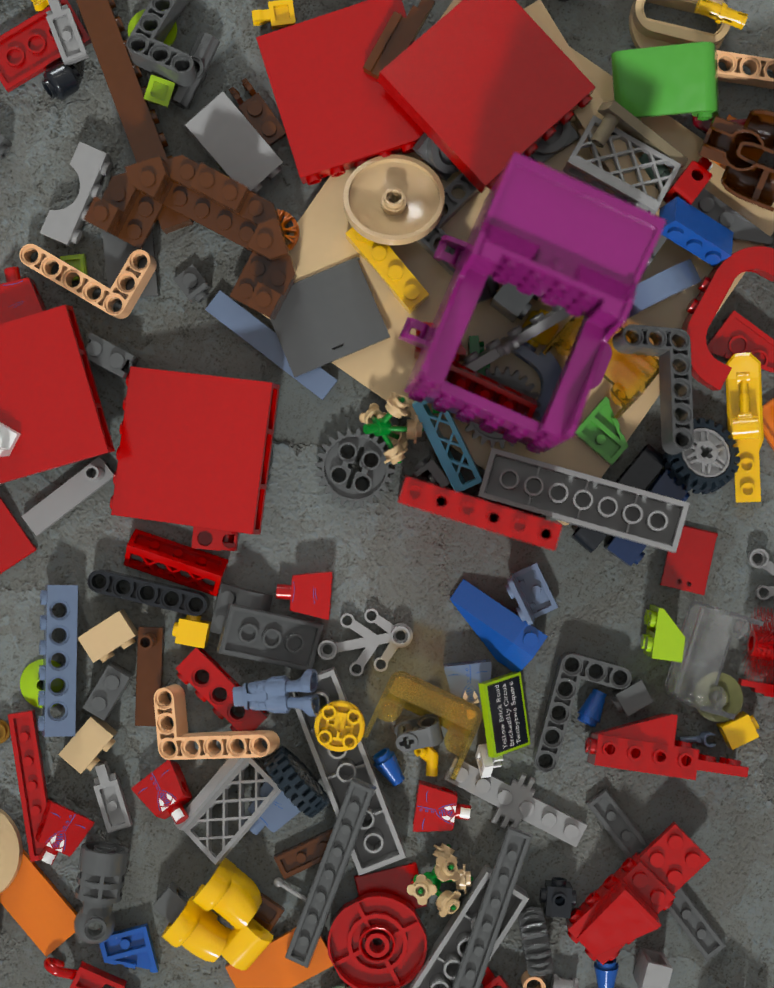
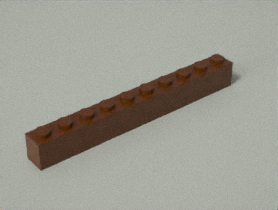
(127, 93)

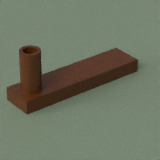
(149, 673)

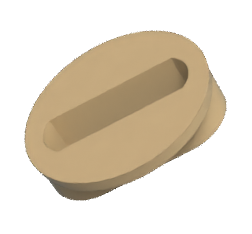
(654, 33)

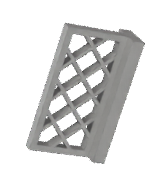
(607, 182)
(211, 795)

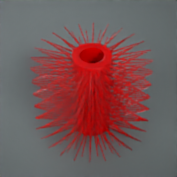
(761, 647)

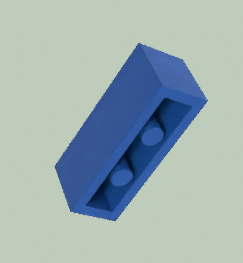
(696, 232)

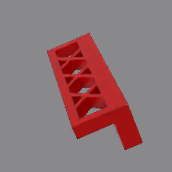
(176, 558)

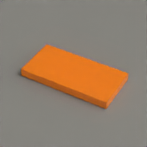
(39, 907)
(275, 970)

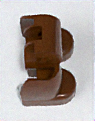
(742, 175)

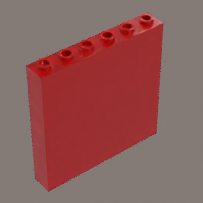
(486, 86)
(325, 98)
(48, 395)
(195, 449)
(476, 513)

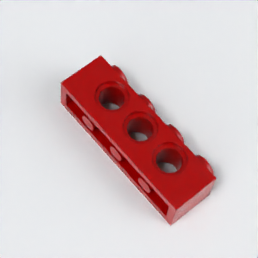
(490, 389)
(218, 677)

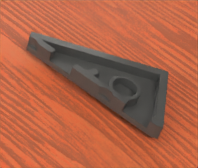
(729, 218)

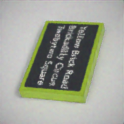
(504, 714)

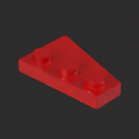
(742, 336)

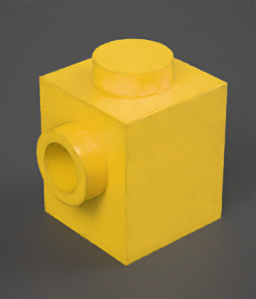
(192, 631)
(739, 730)

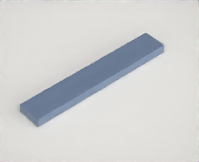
(265, 341)

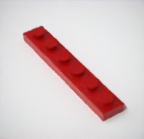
(29, 775)

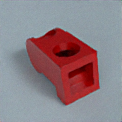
(214, 539)

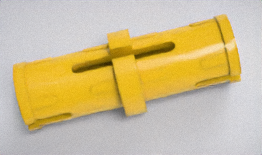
(721, 13)

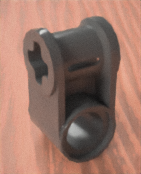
(421, 732)

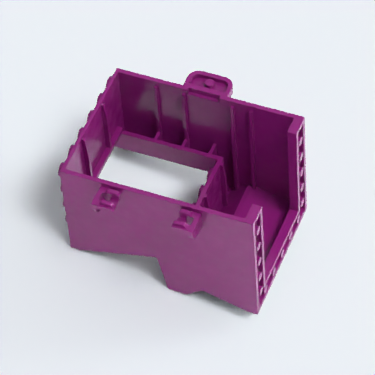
(550, 242)

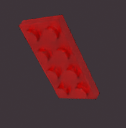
(31, 49)

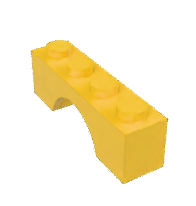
(391, 270)

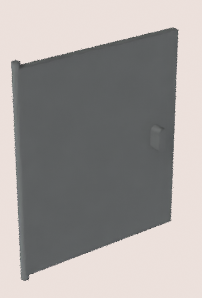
(328, 318)

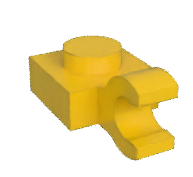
(279, 13)

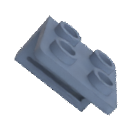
(531, 593)

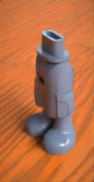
(274, 695)

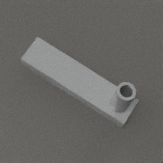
(68, 496)

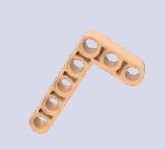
(735, 73)
(87, 284)
(206, 740)

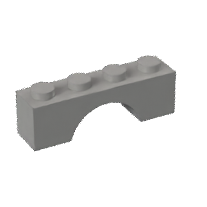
(66, 224)

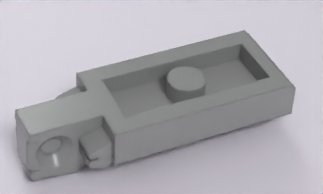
(66, 33)
(111, 799)

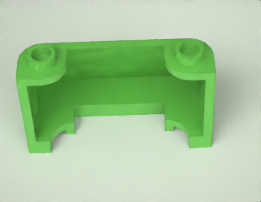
(667, 80)

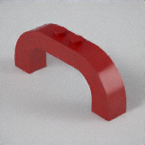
(703, 309)

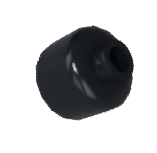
(61, 81)

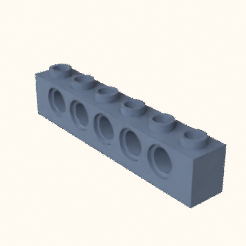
(65, 723)

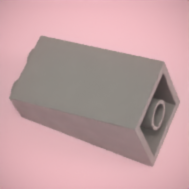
(233, 143)

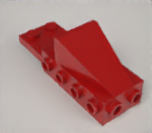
(651, 748)
(635, 894)

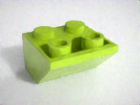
(662, 636)

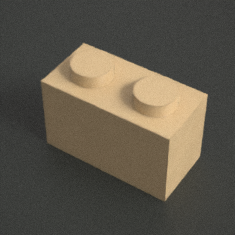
(108, 636)
(88, 743)

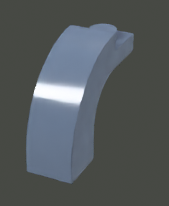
(664, 286)
(547, 370)

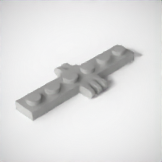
(516, 338)
(517, 802)

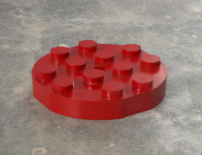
(371, 965)

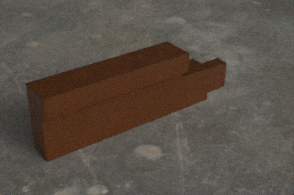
(397, 37)

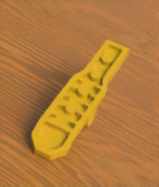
(745, 422)

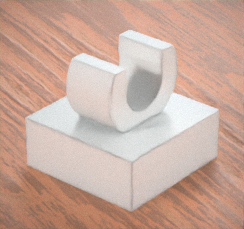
(486, 763)

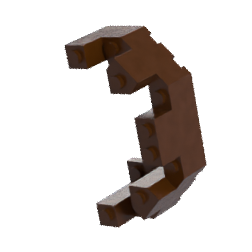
(212, 200)

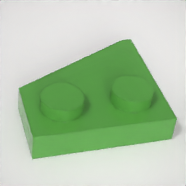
(603, 432)

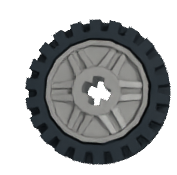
(708, 462)

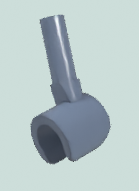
(699, 739)

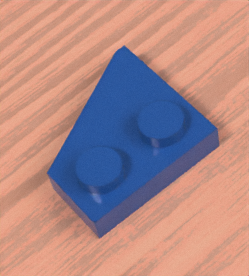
(131, 948)

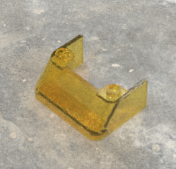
(626, 372)
(422, 698)

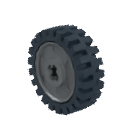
(296, 782)

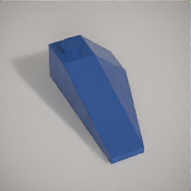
(500, 629)

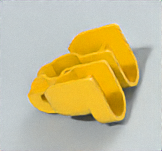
(237, 901)

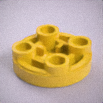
(339, 726)

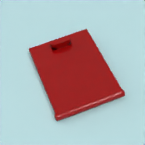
(13, 540)
(690, 562)
(390, 880)

